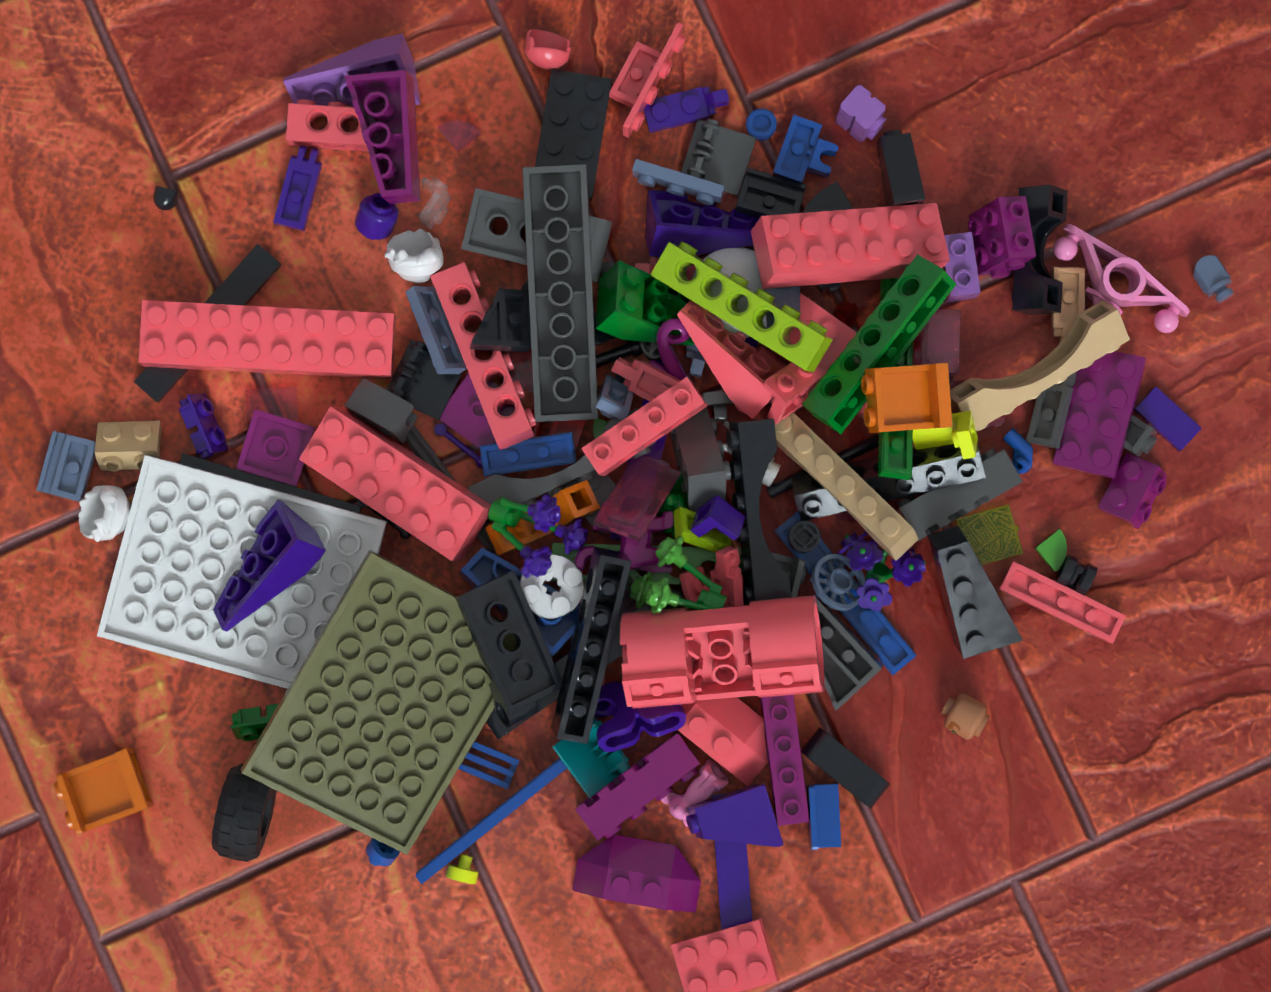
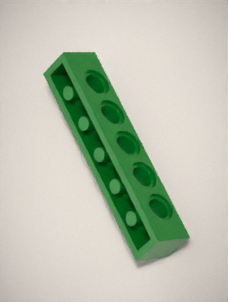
(879, 341)

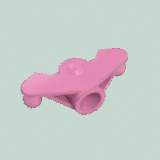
(1138, 278)

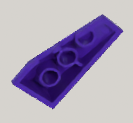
(701, 226)

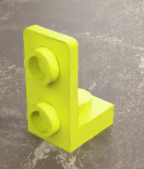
(961, 434)

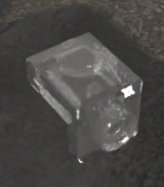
(436, 208)

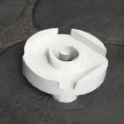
(558, 603)

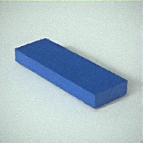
(529, 454)

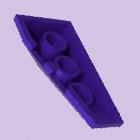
(277, 559)

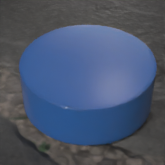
(761, 124)

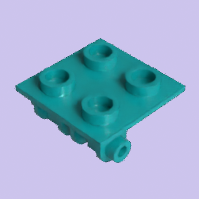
(589, 763)

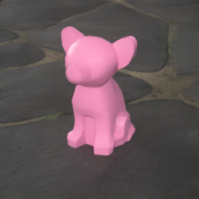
(710, 780)

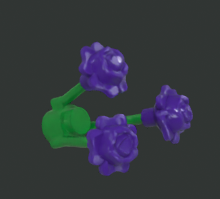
(544, 517)

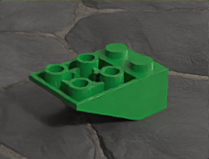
(636, 304)

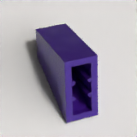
(736, 817)

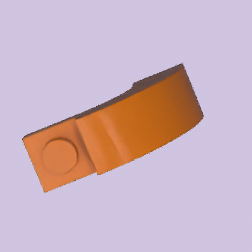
(574, 503)

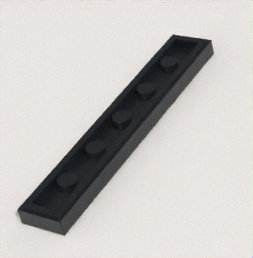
(235, 290)

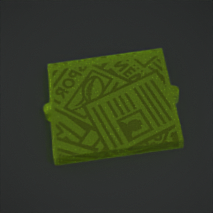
(992, 534)

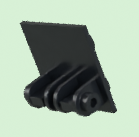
(419, 382)

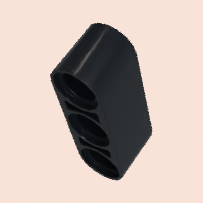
(845, 768)

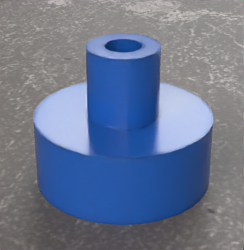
(380, 853)

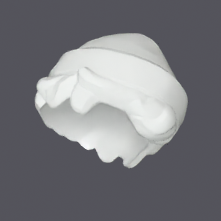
(414, 255)
(103, 512)

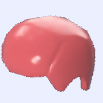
(546, 49)

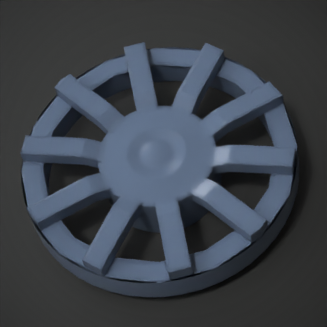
(837, 581)

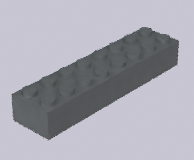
(560, 292)

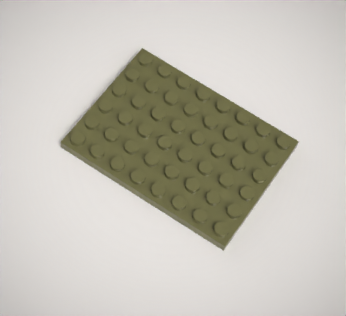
(379, 707)

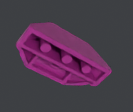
(638, 874)

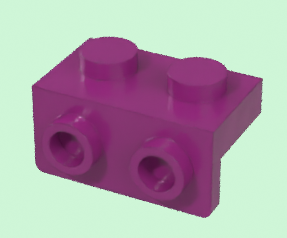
(1133, 490)

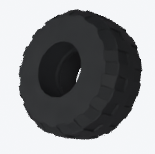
(242, 816)

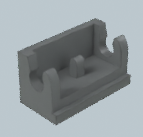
(382, 410)

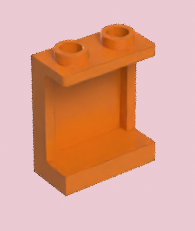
(907, 398)
(103, 791)

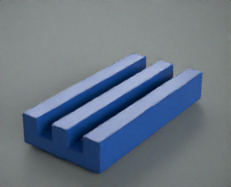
(509, 772)

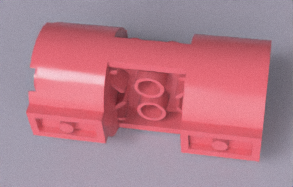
(722, 652)

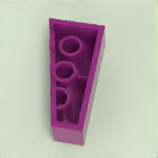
(389, 129)
(638, 786)

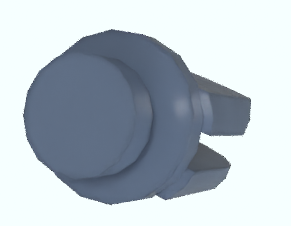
(1213, 278)

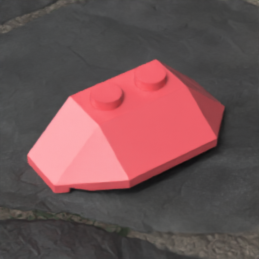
(728, 734)

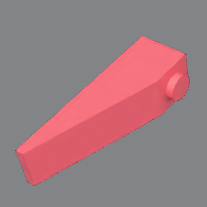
(732, 360)

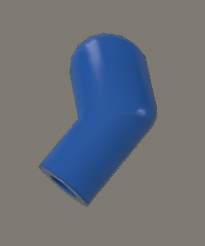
(1022, 451)

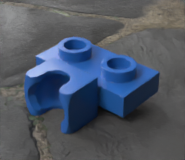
(803, 151)

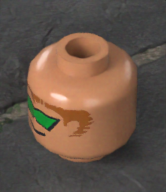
(965, 716)

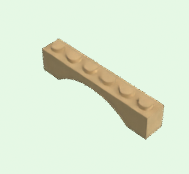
(1091, 336)
(845, 485)

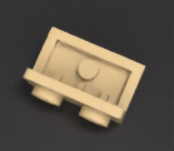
(126, 443)

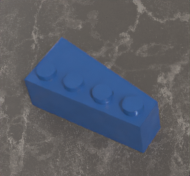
(487, 566)

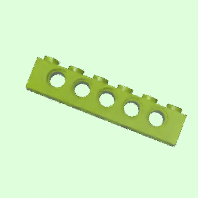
(672, 271)

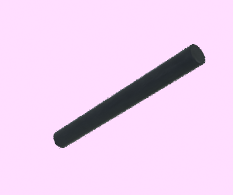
(846, 455)

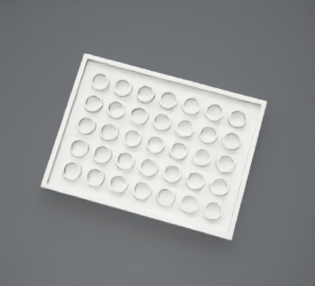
(186, 545)

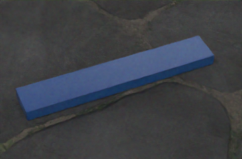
(869, 624)
(490, 821)

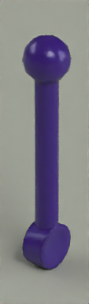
(441, 430)

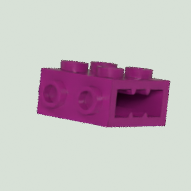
(1002, 236)

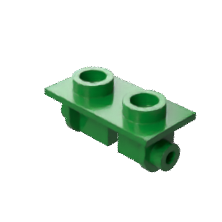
(249, 724)

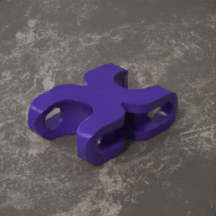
(628, 722)

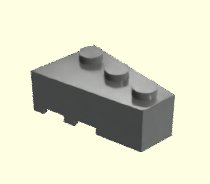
(700, 459)
(846, 659)

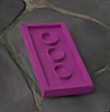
(1100, 414)

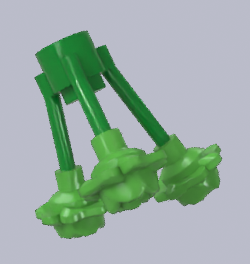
(659, 593)

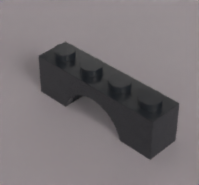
(1033, 285)

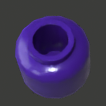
(376, 217)

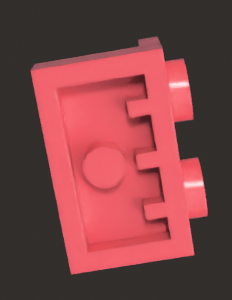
(790, 389)

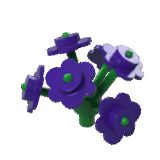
(867, 555)

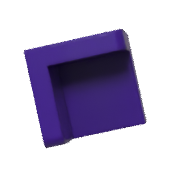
(718, 515)

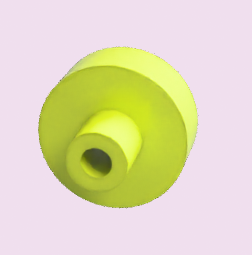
(462, 871)

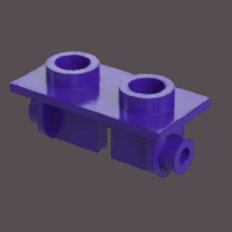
(198, 412)

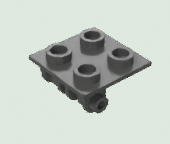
(718, 155)

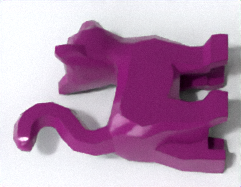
(640, 553)

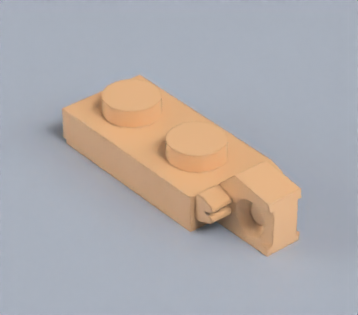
(1072, 299)

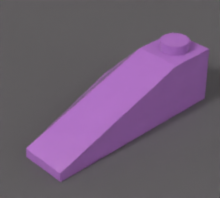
(326, 79)

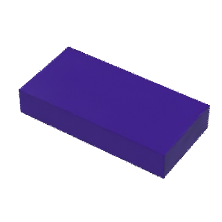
(1167, 419)

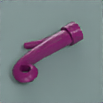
(667, 354)

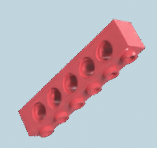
(505, 429)

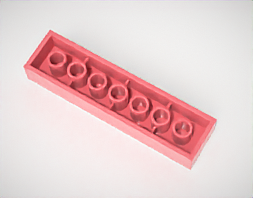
(266, 339)

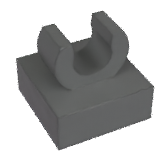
(718, 401)

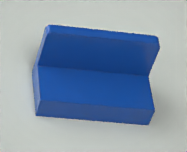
(823, 816)

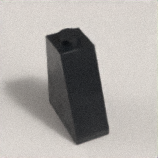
(899, 169)

